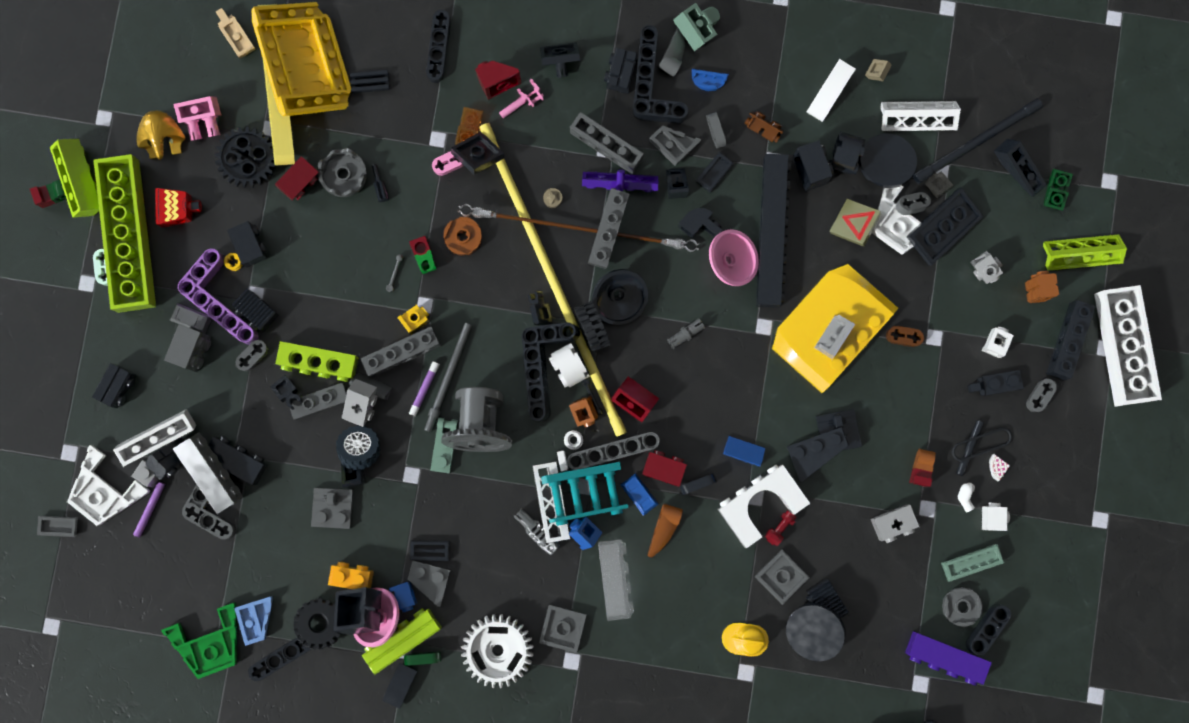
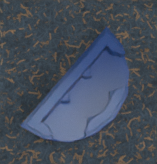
(708, 80)

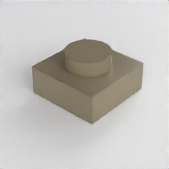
(878, 70)

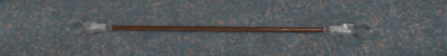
(480, 212)

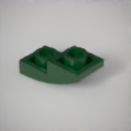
(1057, 189)

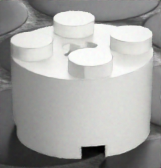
(570, 366)

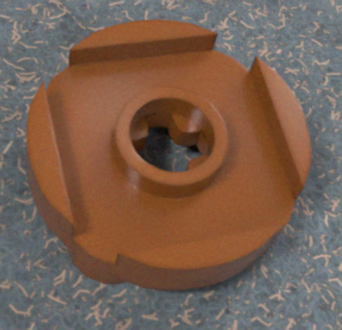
(468, 245)

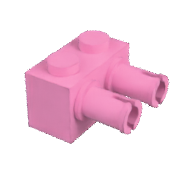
(199, 109)

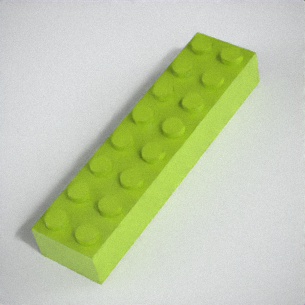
(124, 233)

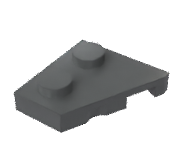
(673, 144)
(429, 580)

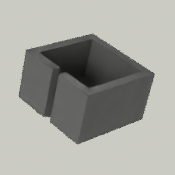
(188, 348)

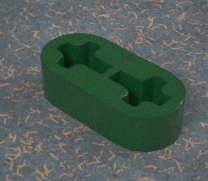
(422, 658)

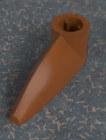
(665, 527)

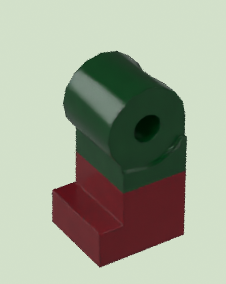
(48, 194)

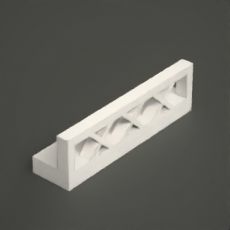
(920, 109)
(562, 529)

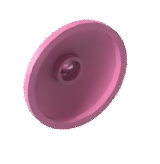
(740, 256)
(388, 621)

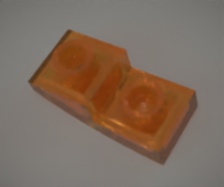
(469, 124)

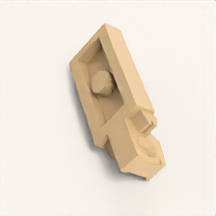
(234, 34)

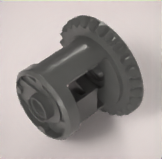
(478, 422)

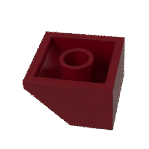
(497, 78)

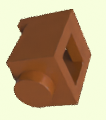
(577, 409)

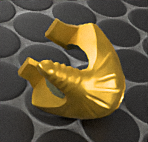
(153, 130)

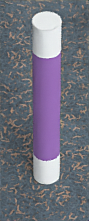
(424, 388)

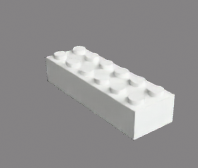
(1127, 346)

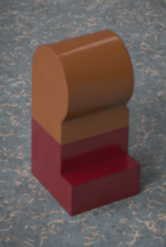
(923, 468)

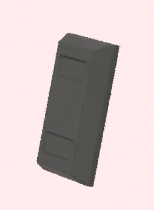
(191, 318)
(57, 526)

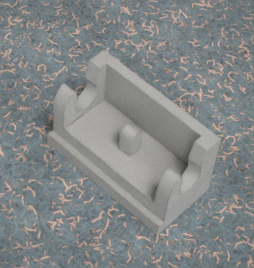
(834, 336)

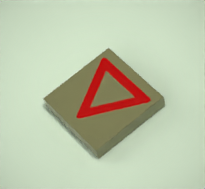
(855, 222)

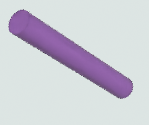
(149, 509)

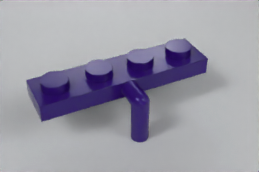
(620, 181)

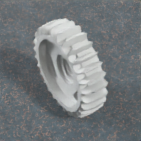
(496, 666)

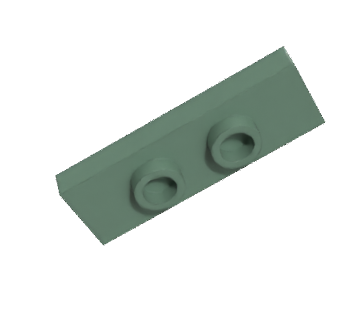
(972, 562)

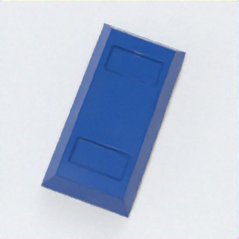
(639, 494)

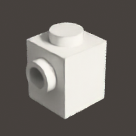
(995, 517)

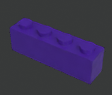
(947, 657)

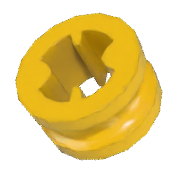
(229, 257)

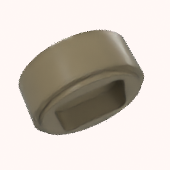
(552, 198)

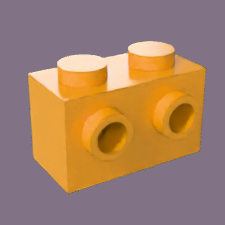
(350, 577)

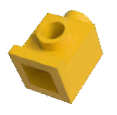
(413, 326)

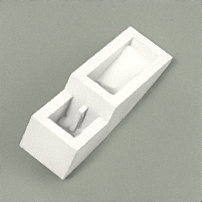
(831, 90)

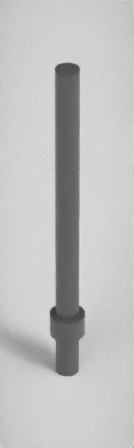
(435, 412)

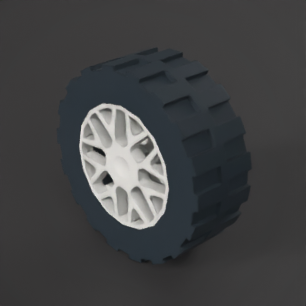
(358, 447)

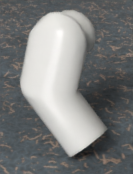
(964, 496)

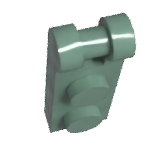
(442, 454)

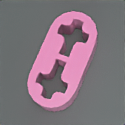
(451, 166)

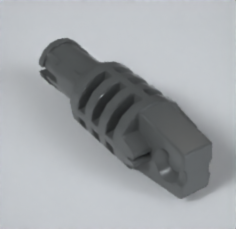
(536, 532)

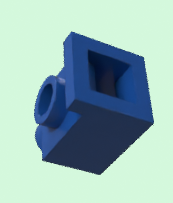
(584, 532)
(404, 595)

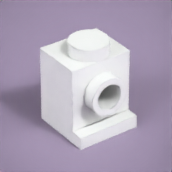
(1004, 341)

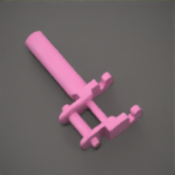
(520, 101)

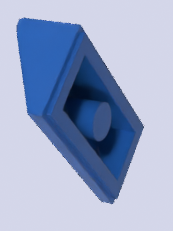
(744, 451)

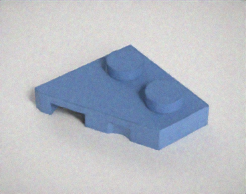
(254, 619)

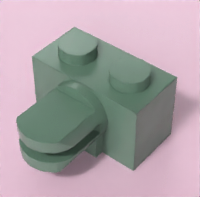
(697, 25)

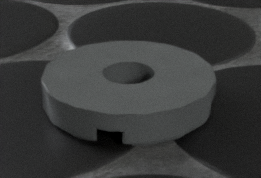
(951, 602)

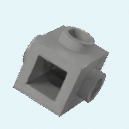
(987, 268)

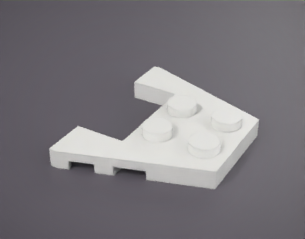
(893, 226)
(96, 497)

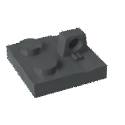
(332, 508)

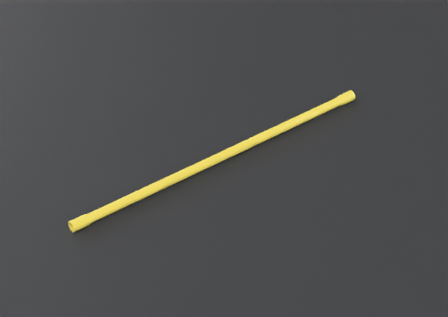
(615, 419)

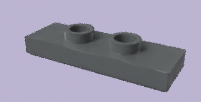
(319, 401)

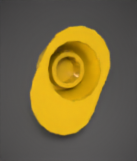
(745, 639)

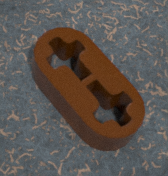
(904, 340)

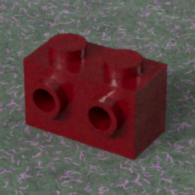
(297, 179)
(634, 399)
(664, 469)

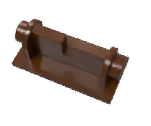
(771, 128)

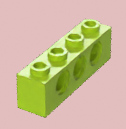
(288, 351)

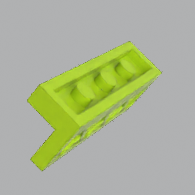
(1085, 255)

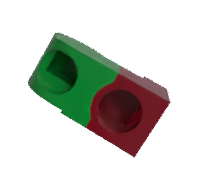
(423, 254)

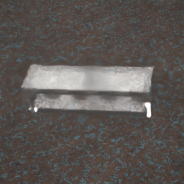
(614, 579)

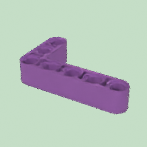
(212, 302)

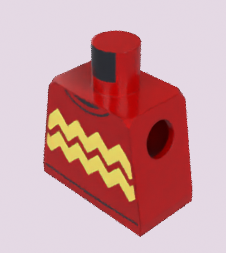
(174, 207)

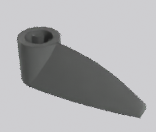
(673, 54)

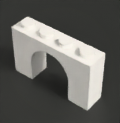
(736, 510)

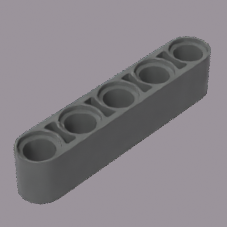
(621, 445)

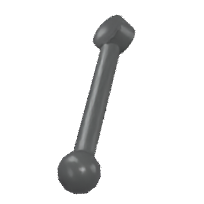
(390, 288)

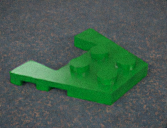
(209, 652)

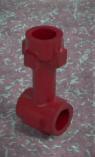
(774, 536)

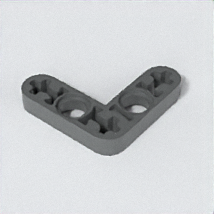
(200, 505)

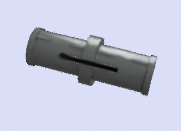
(686, 333)

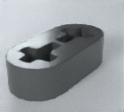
(716, 130)
(915, 207)
(255, 359)
(1044, 398)

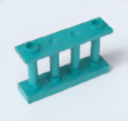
(573, 477)

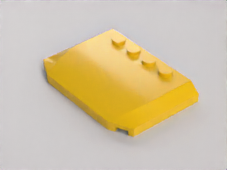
(301, 58)
(837, 293)

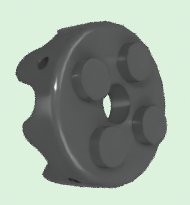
(333, 164)

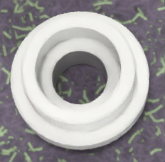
(579, 440)

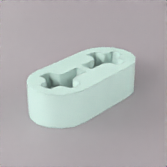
(99, 267)

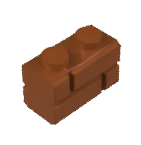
(1042, 287)

